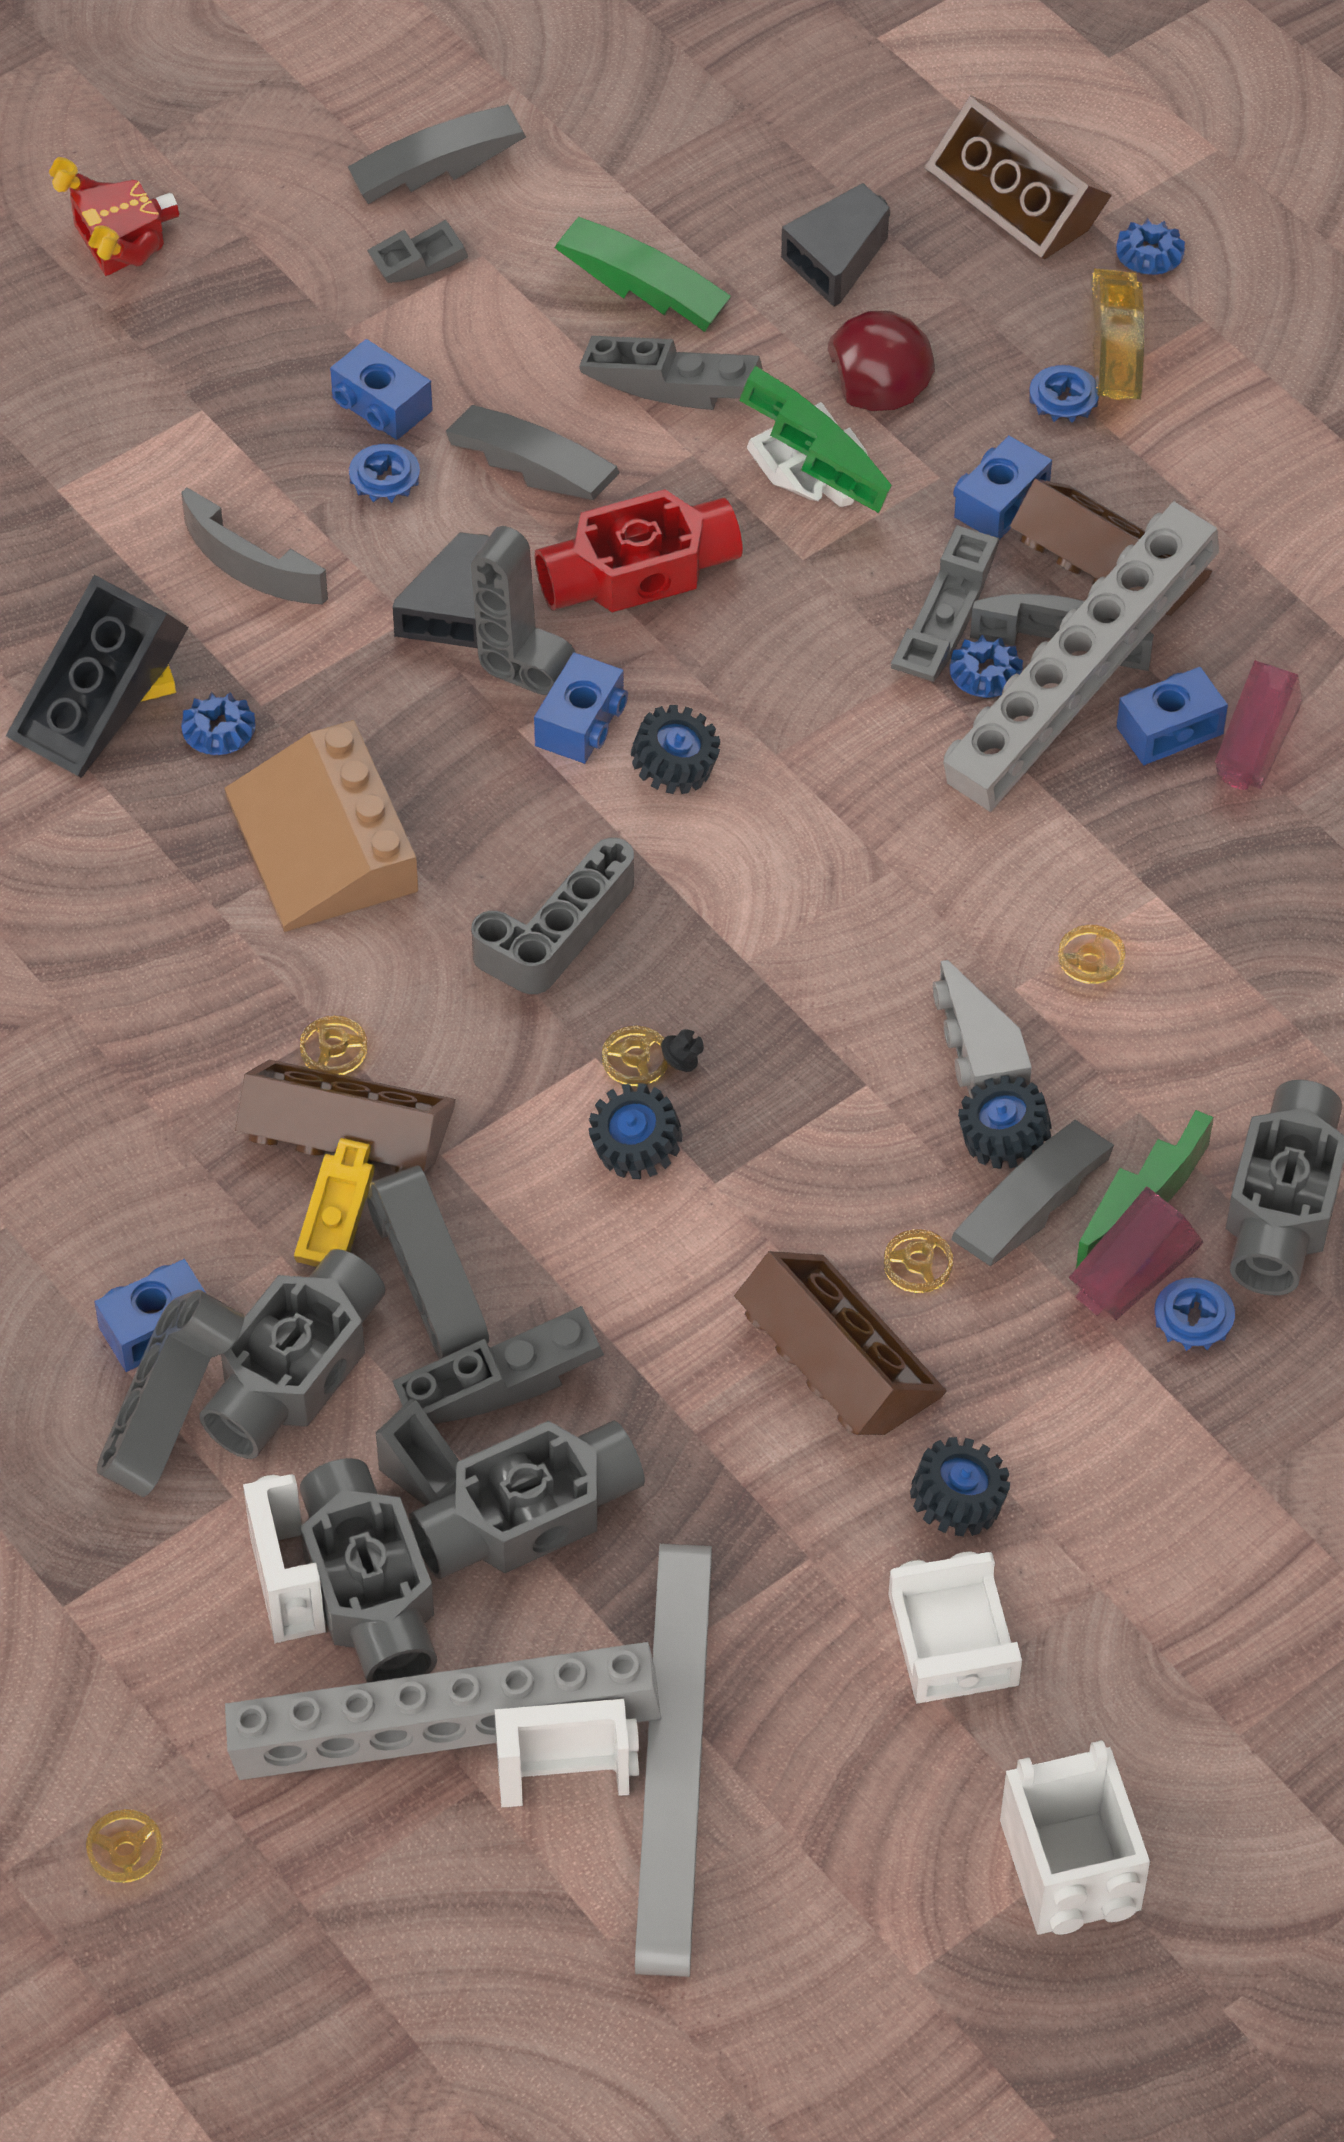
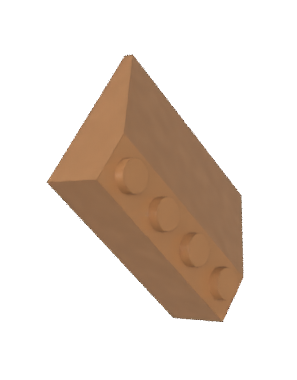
(323, 829)

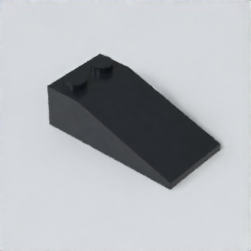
(95, 676)

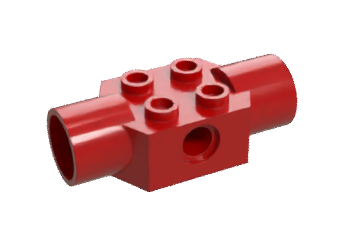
(638, 551)

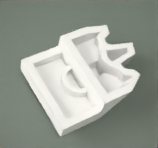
(784, 465)

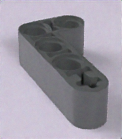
(505, 616)
(539, 952)
(410, 1217)
(164, 1387)

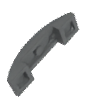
(286, 578)
(948, 605)
(1037, 616)

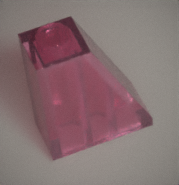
(1258, 726)
(1134, 1255)

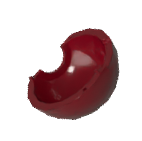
(881, 360)

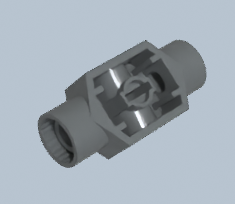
(1286, 1187)
(292, 1352)
(526, 1497)
(368, 1571)

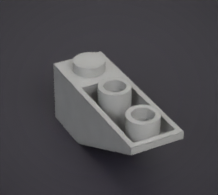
(982, 1034)

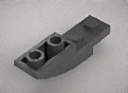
(661, 374)
(497, 1376)

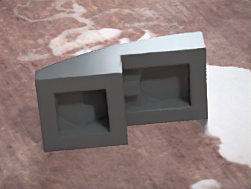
(420, 256)

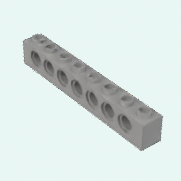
(991, 776)
(427, 1710)

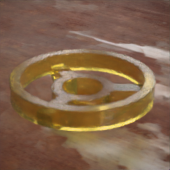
(1089, 968)
(643, 1042)
(327, 1050)
(923, 1267)
(111, 1844)

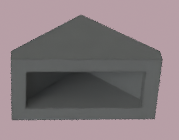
(416, 1455)

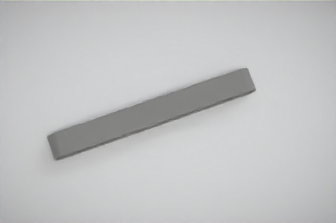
(674, 1763)

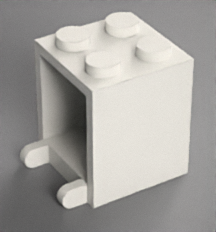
(1074, 1840)

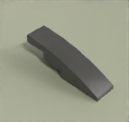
(448, 146)
(541, 455)
(1032, 1191)

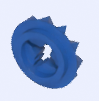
(1147, 258)
(1053, 381)
(374, 462)
(990, 683)
(228, 735)
(1176, 1302)

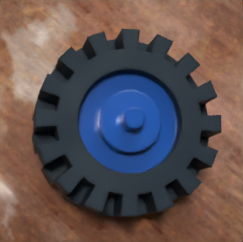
(675, 749)
(1004, 1121)
(635, 1131)
(960, 1486)

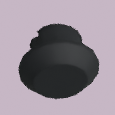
(682, 1050)

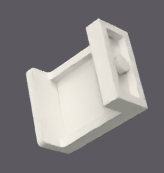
(293, 1593)
(953, 1627)
(564, 1741)

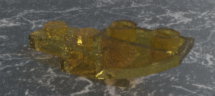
(1118, 334)

